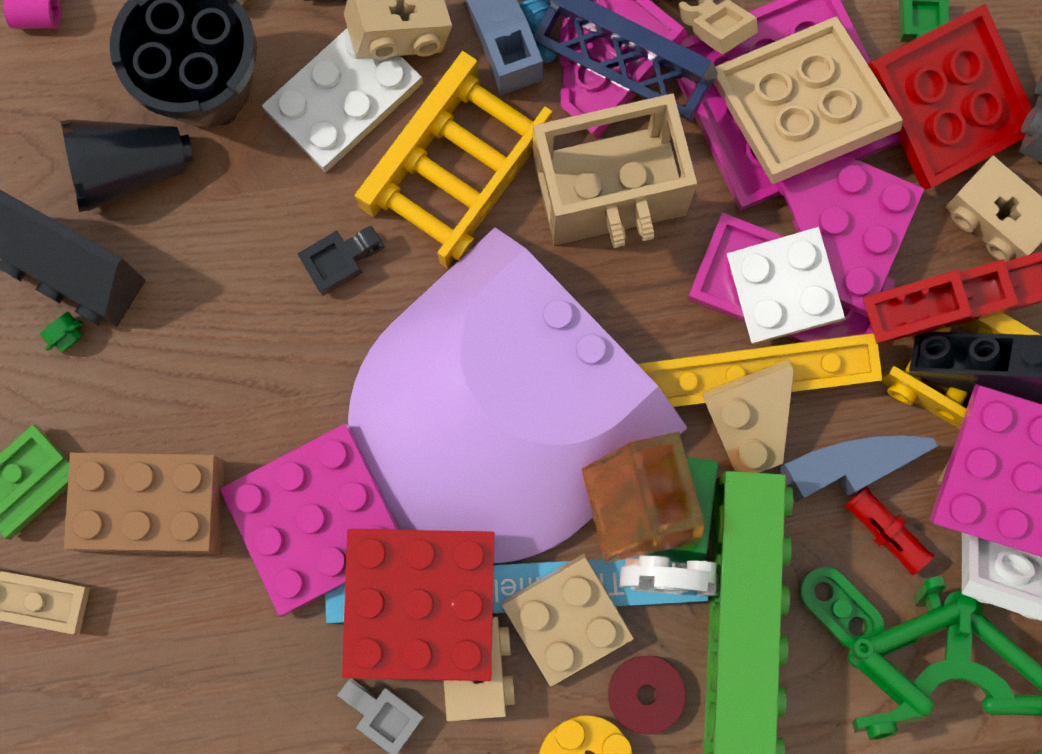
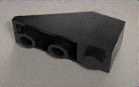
(991, 360)

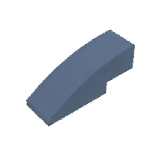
(852, 463)

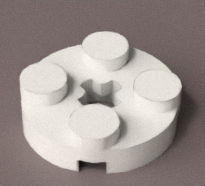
(655, 576)

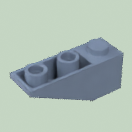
(506, 43)

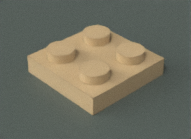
(567, 620)

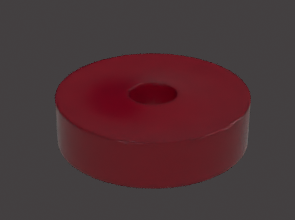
(668, 699)

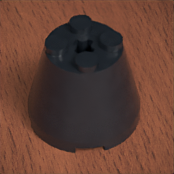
(185, 57)

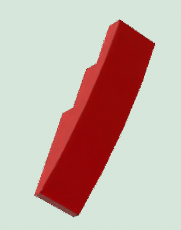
(955, 298)

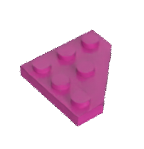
(588, 92)
(859, 219)

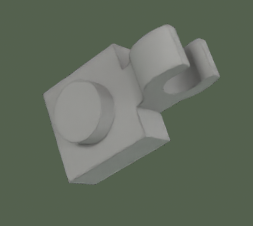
(386, 719)

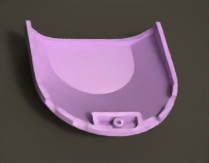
(496, 402)

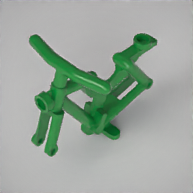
(961, 618)

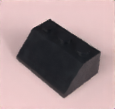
(65, 263)

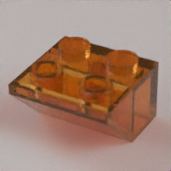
(643, 498)

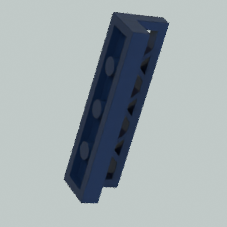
(634, 37)

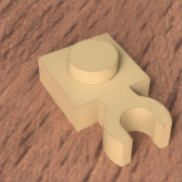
(719, 25)

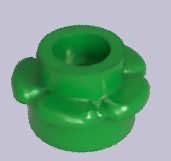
(62, 333)

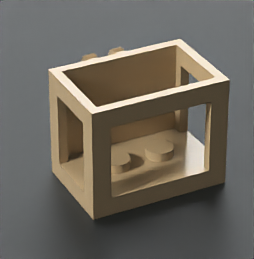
(616, 179)

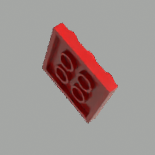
(954, 96)
(418, 605)

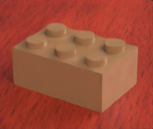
(144, 503)

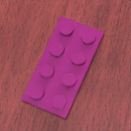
(717, 290)

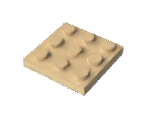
(806, 100)

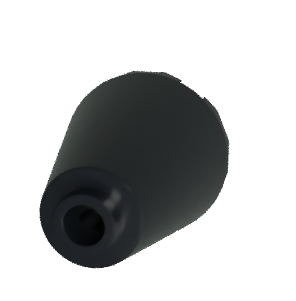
(121, 158)

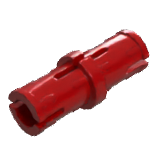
(889, 531)

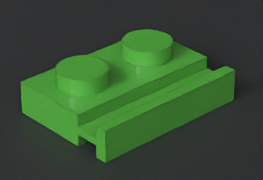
(30, 479)

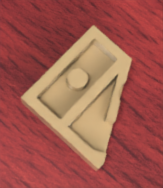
(753, 417)

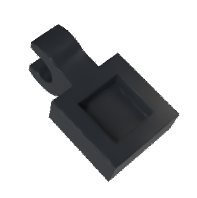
(333, 260)

